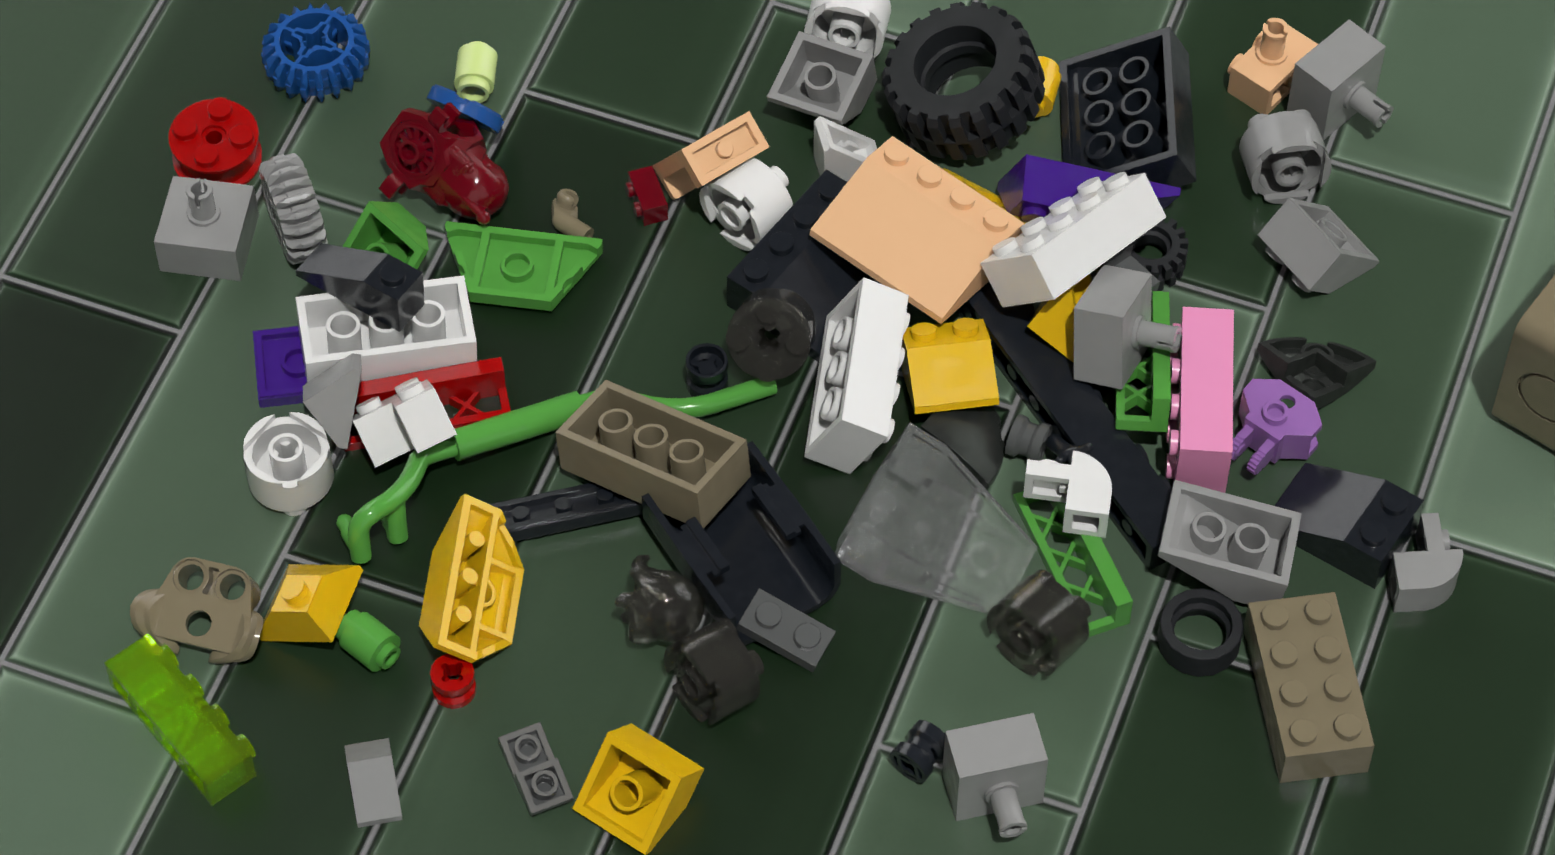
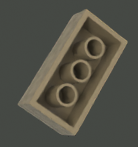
(653, 449)
(1308, 687)

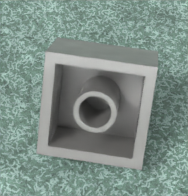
(1340, 80)
(206, 228)
(1116, 327)
(995, 771)

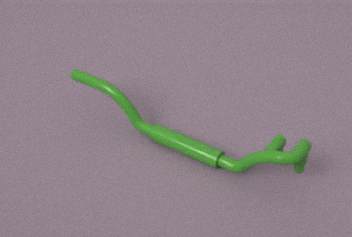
(501, 432)

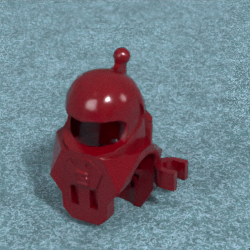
(460, 169)

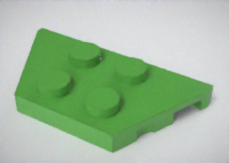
(518, 264)

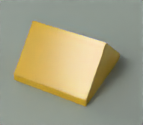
(1055, 318)

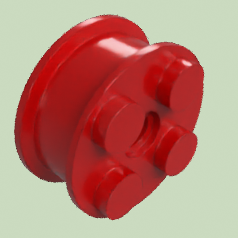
(216, 142)

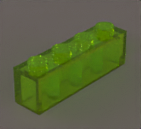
(181, 718)

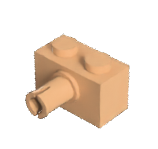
(1266, 70)

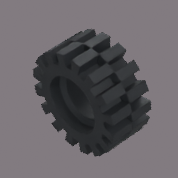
(1173, 244)

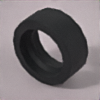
(1206, 604)

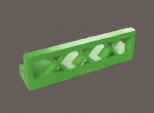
(1155, 374)
(1092, 559)

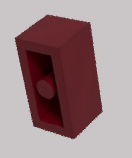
(647, 195)

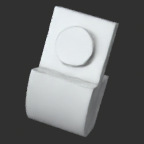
(1082, 486)

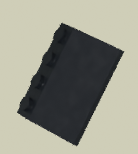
(1131, 109)
(798, 262)

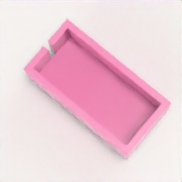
(1202, 399)

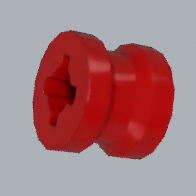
(453, 692)

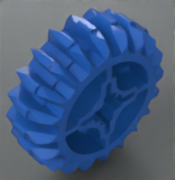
(319, 63)

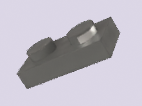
(785, 630)

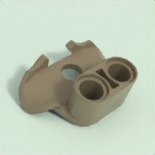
(234, 623)

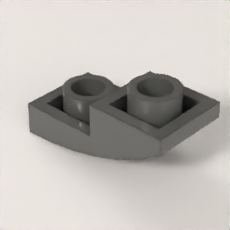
(535, 769)

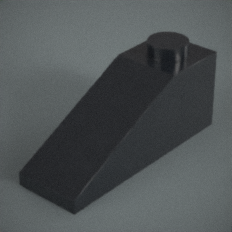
(367, 282)

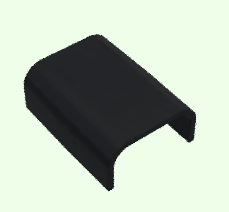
(751, 544)

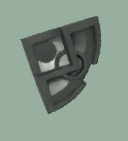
(1316, 369)
(972, 437)

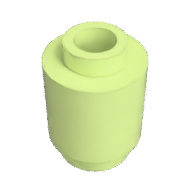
(475, 71)

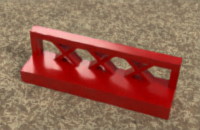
(456, 386)

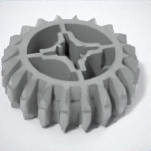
(292, 206)

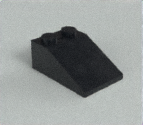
(1351, 519)

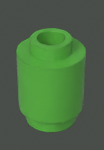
(368, 640)

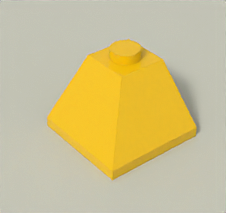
(310, 603)

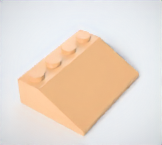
(915, 229)

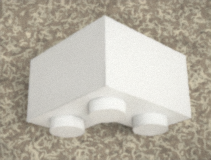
(402, 422)

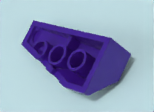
(1040, 182)

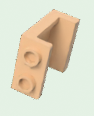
(711, 156)

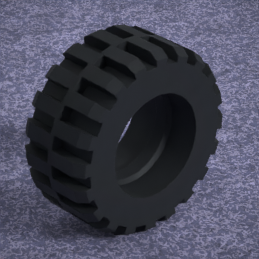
(981, 116)

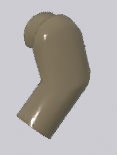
(566, 215)

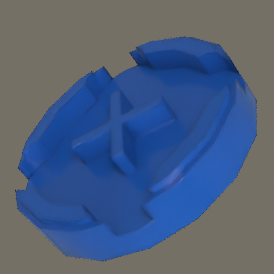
(472, 110)

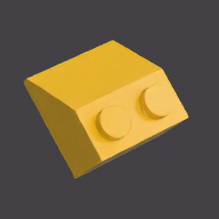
(949, 366)
(637, 787)

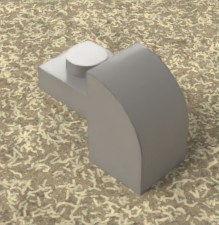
(1425, 576)

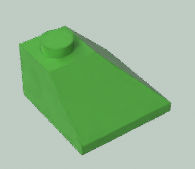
(390, 230)

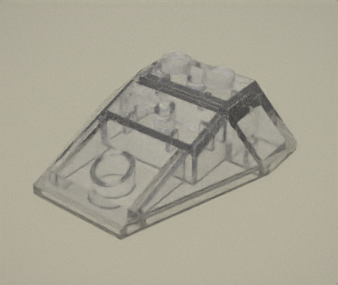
(934, 529)

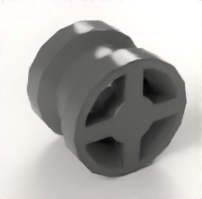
(1028, 438)

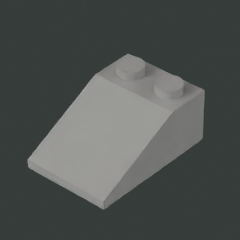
(1230, 542)

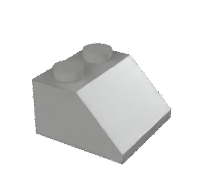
(824, 79)
(1315, 246)

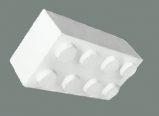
(1072, 239)
(434, 338)
(857, 376)

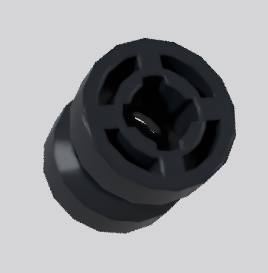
(706, 369)
(919, 752)

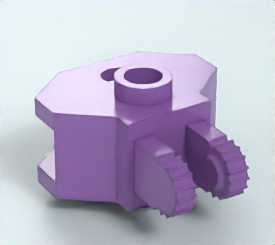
(1273, 427)

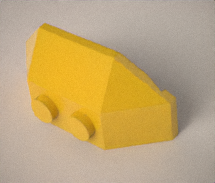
(472, 584)

